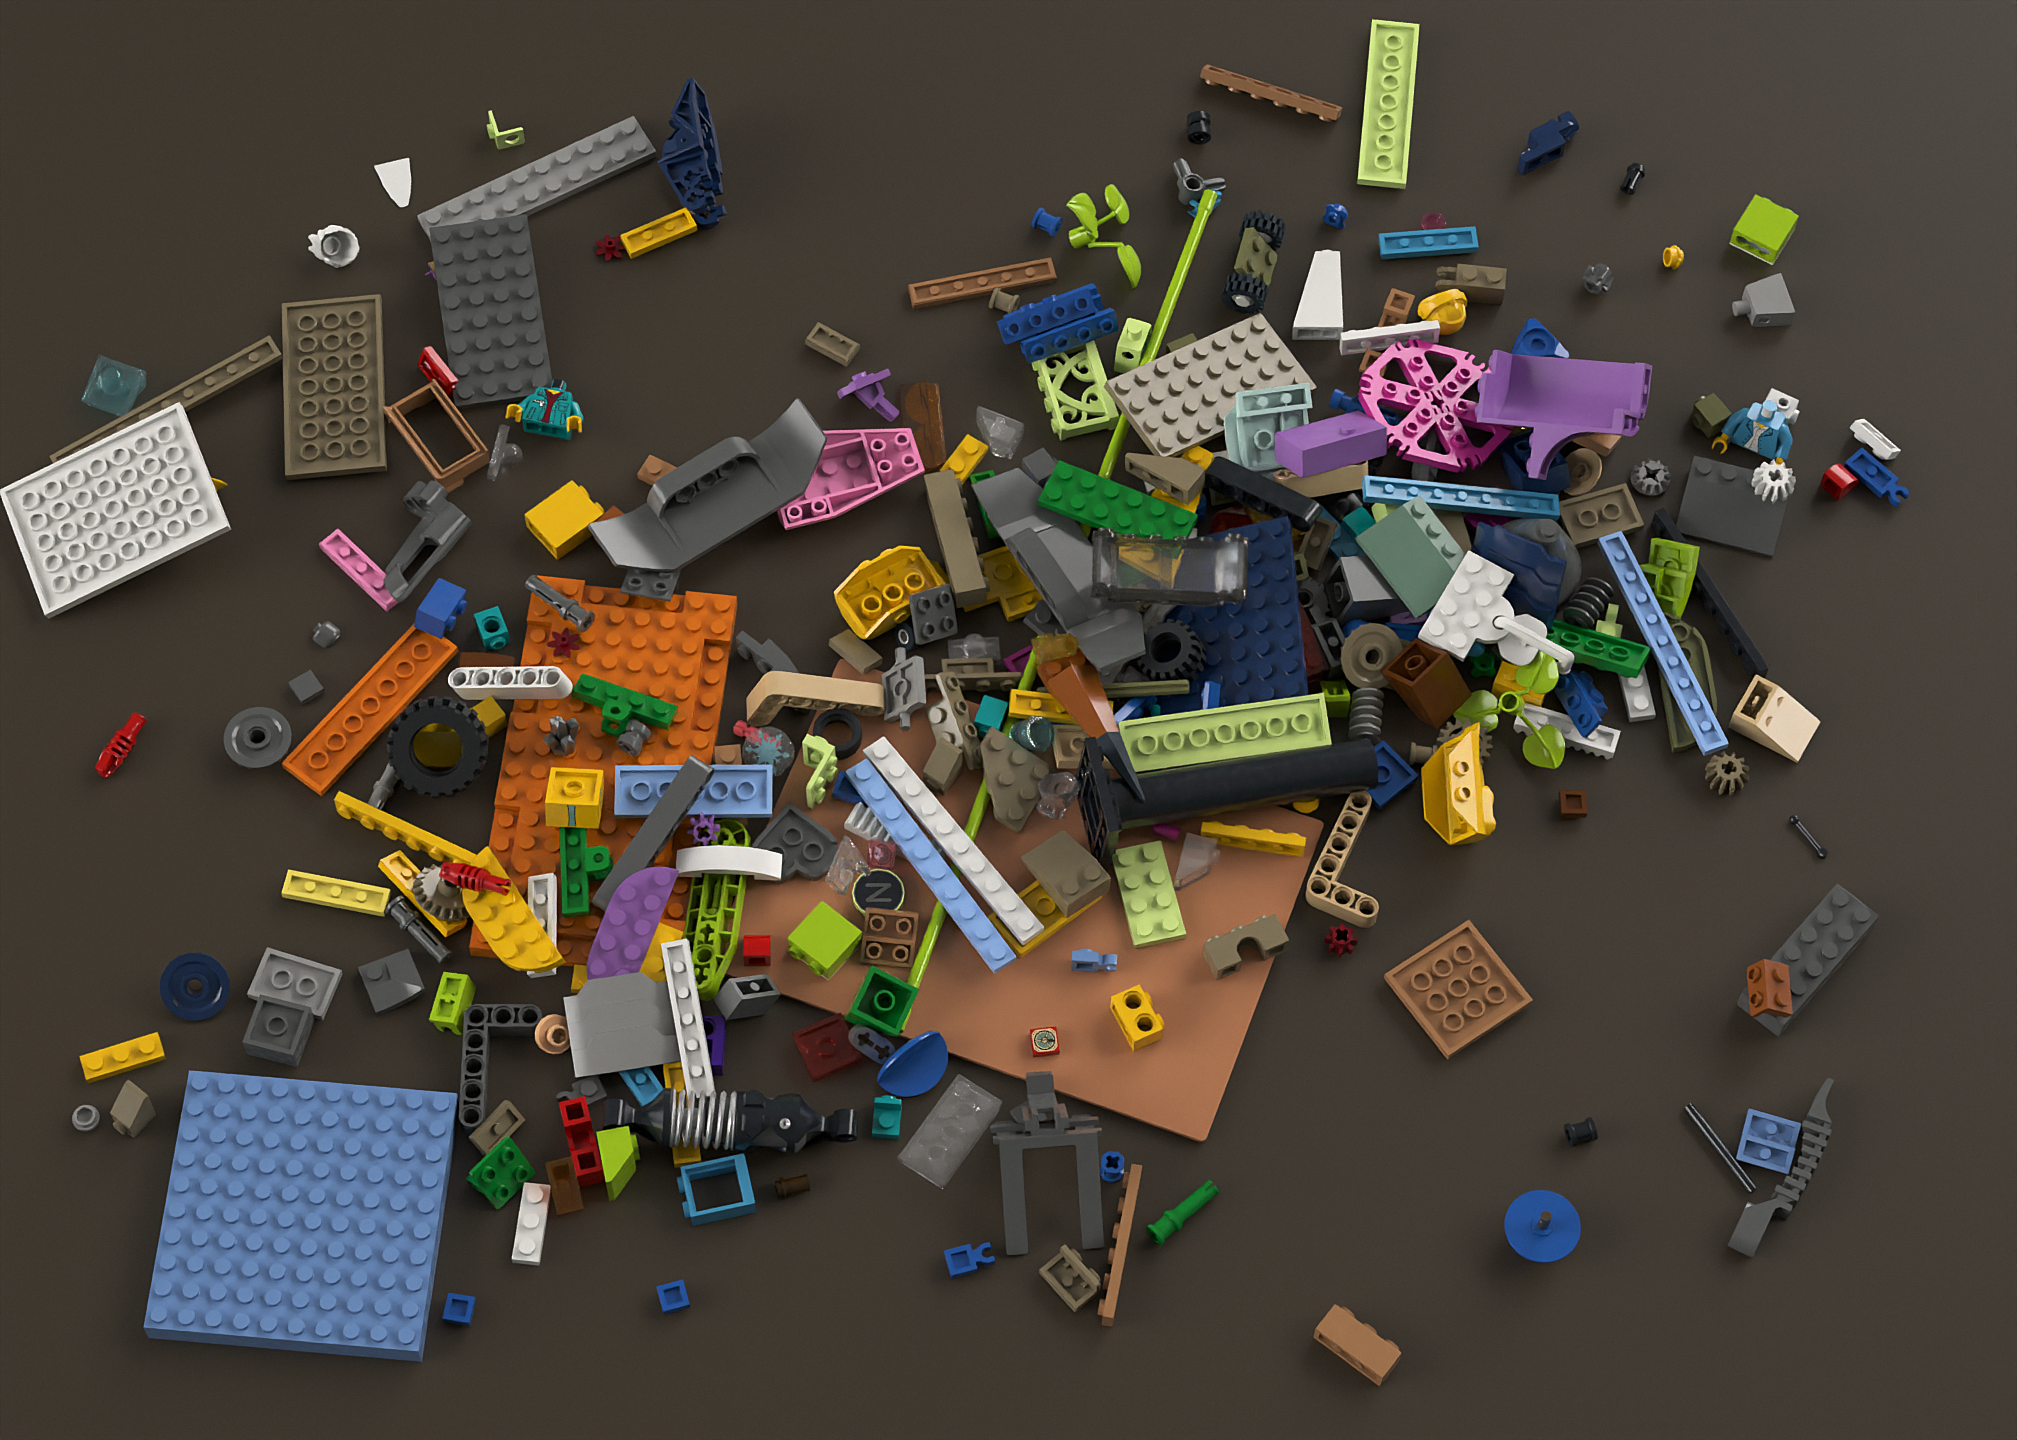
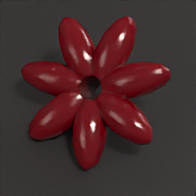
(610, 247)
(563, 643)

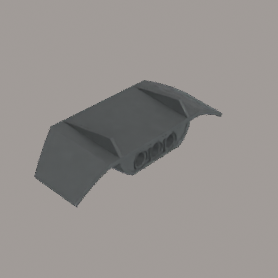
(716, 496)
(1060, 567)

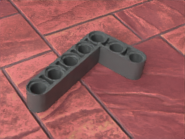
(479, 1056)

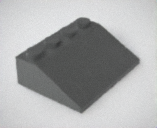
(1725, 511)

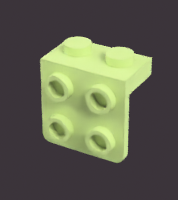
(822, 757)

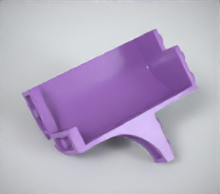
(1561, 400)

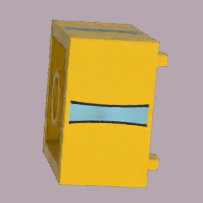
(574, 797)

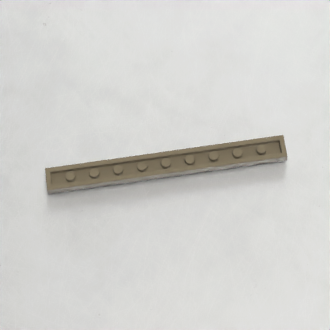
(189, 393)

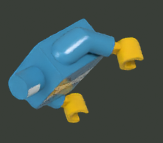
(1759, 430)

